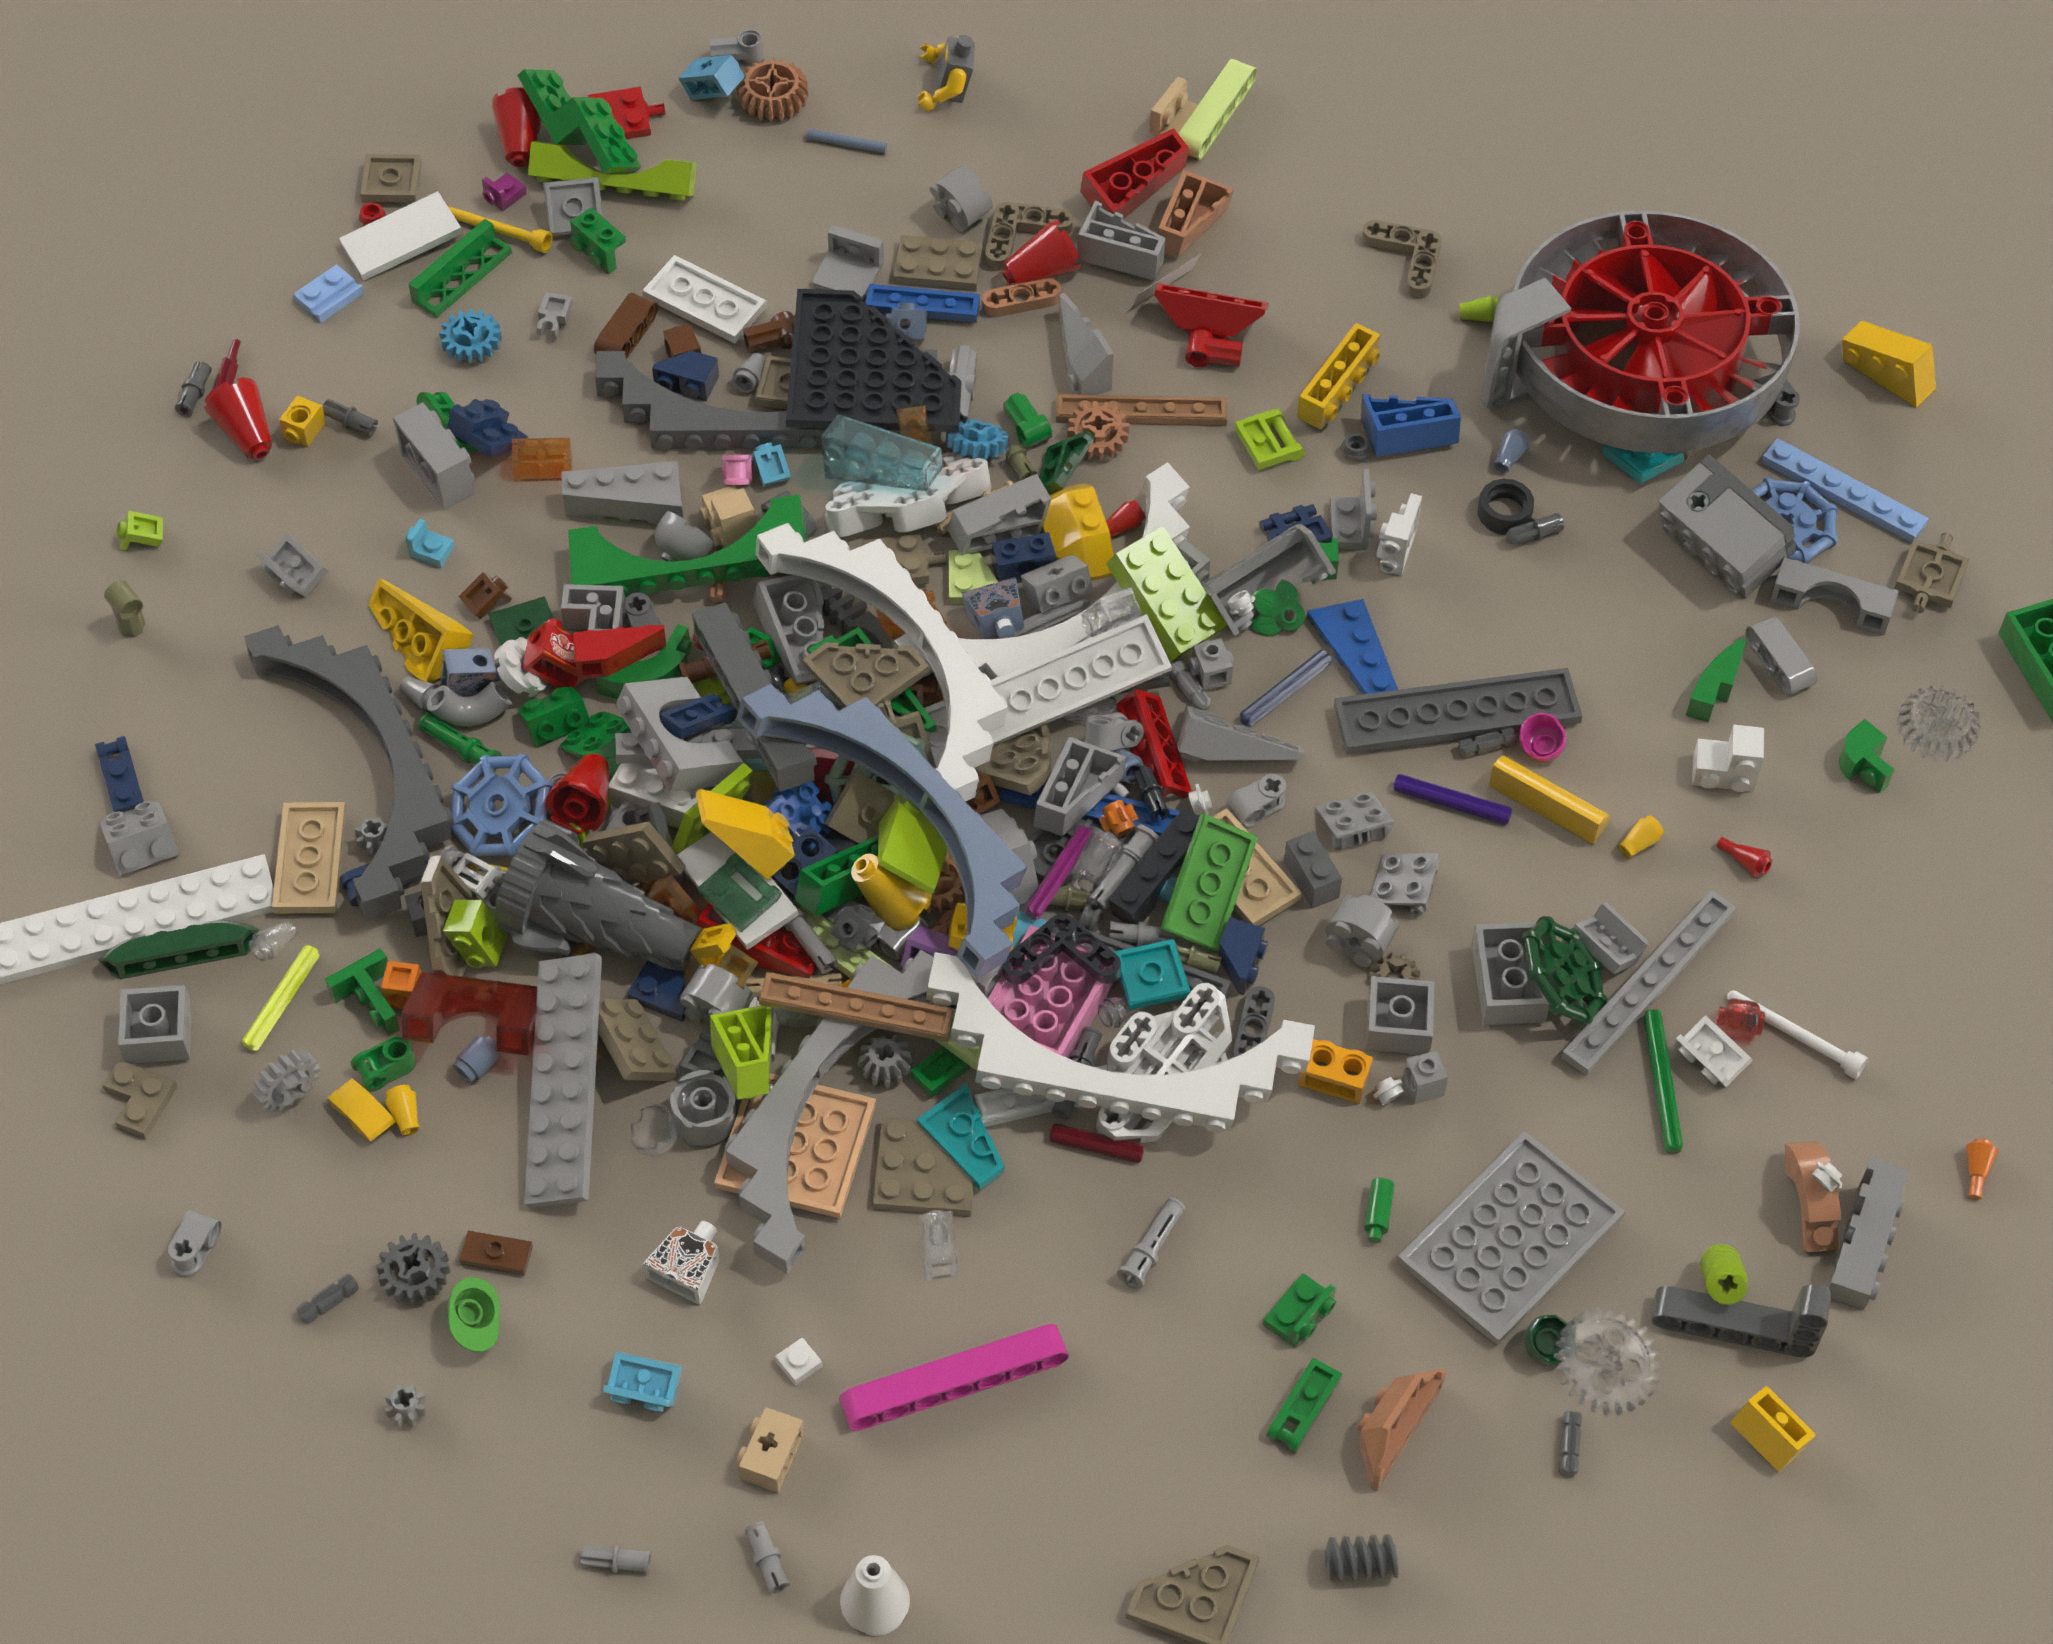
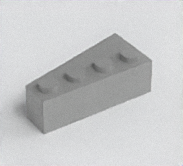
(1867, 1233)

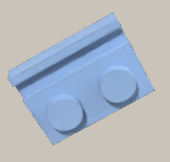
(328, 293)

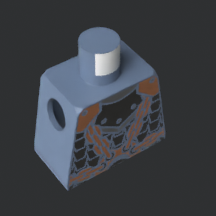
(995, 609)
(468, 670)

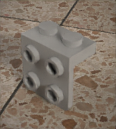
(850, 262)
(138, 837)

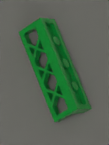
(453, 266)

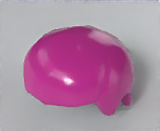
(1542, 737)

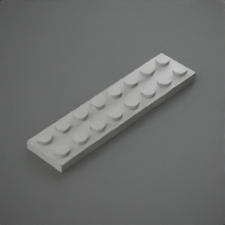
(563, 1081)

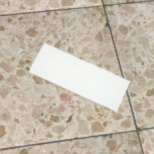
(1166, 280)

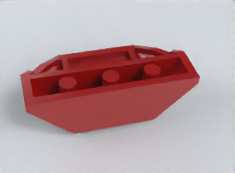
(1209, 311)

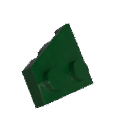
(1062, 460)

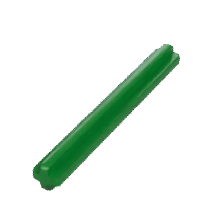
(1663, 1081)

